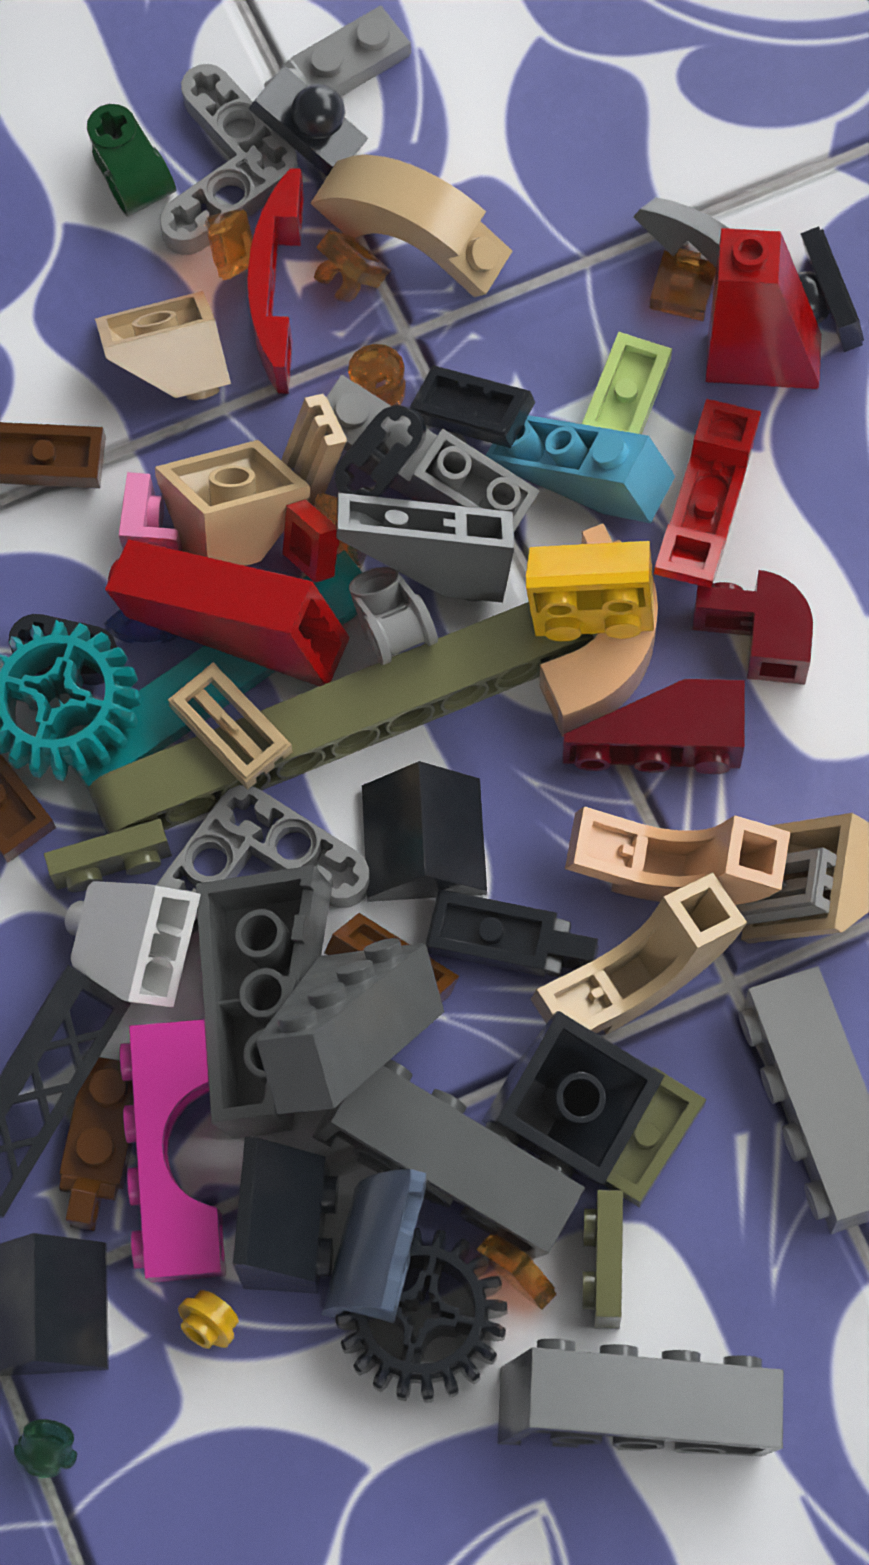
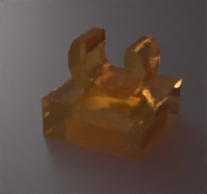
(352, 261)
(683, 285)

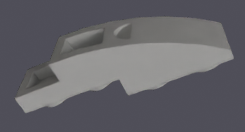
(444, 466)

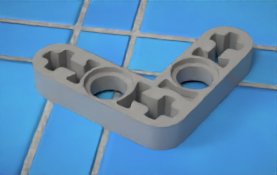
(242, 170)
(243, 841)

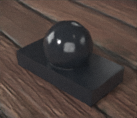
(308, 119)
(828, 291)

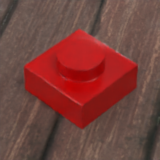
(310, 541)

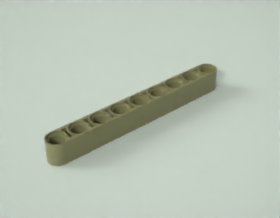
(336, 719)

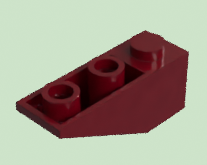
(678, 726)

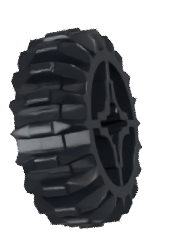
(450, 1323)

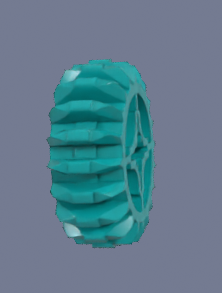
(102, 717)

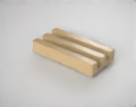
(309, 449)
(261, 760)

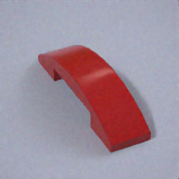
(277, 225)
(708, 494)

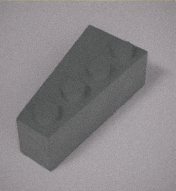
(254, 950)
(347, 1023)

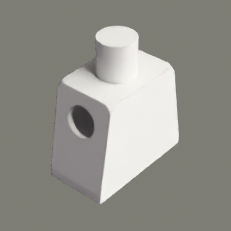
(133, 938)

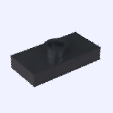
(473, 406)

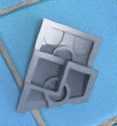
(376, 1245)

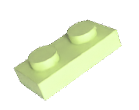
(628, 384)

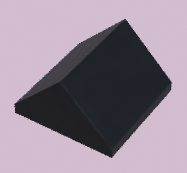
(423, 834)
(53, 1305)

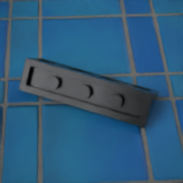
(25, 1063)

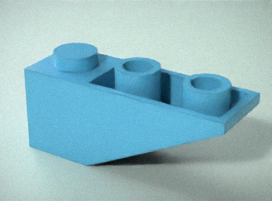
(591, 465)

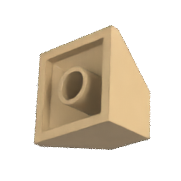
(168, 345)
(230, 501)
(849, 898)

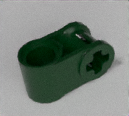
(130, 162)

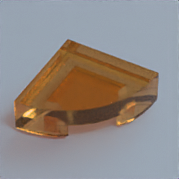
(518, 1270)

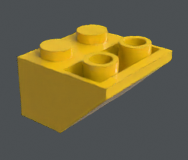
(590, 590)

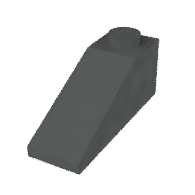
(440, 545)

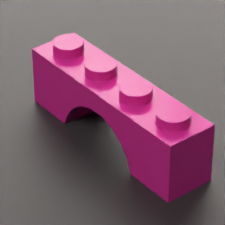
(168, 1073)

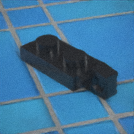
(506, 935)

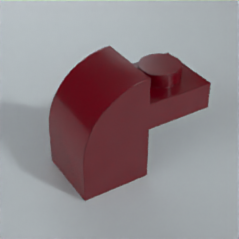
(772, 616)

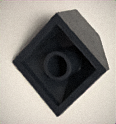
(575, 1097)

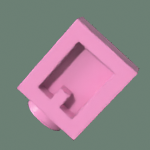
(144, 515)

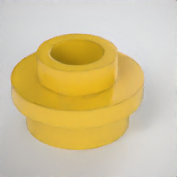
(208, 1320)

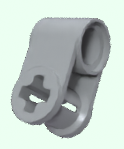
(390, 613)

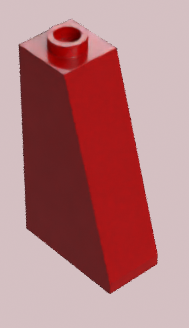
(760, 315)
(231, 608)

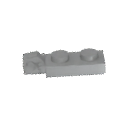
(352, 53)

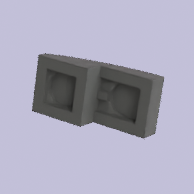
(678, 225)

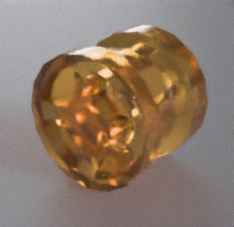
(375, 364)

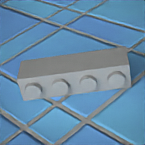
(819, 1090)

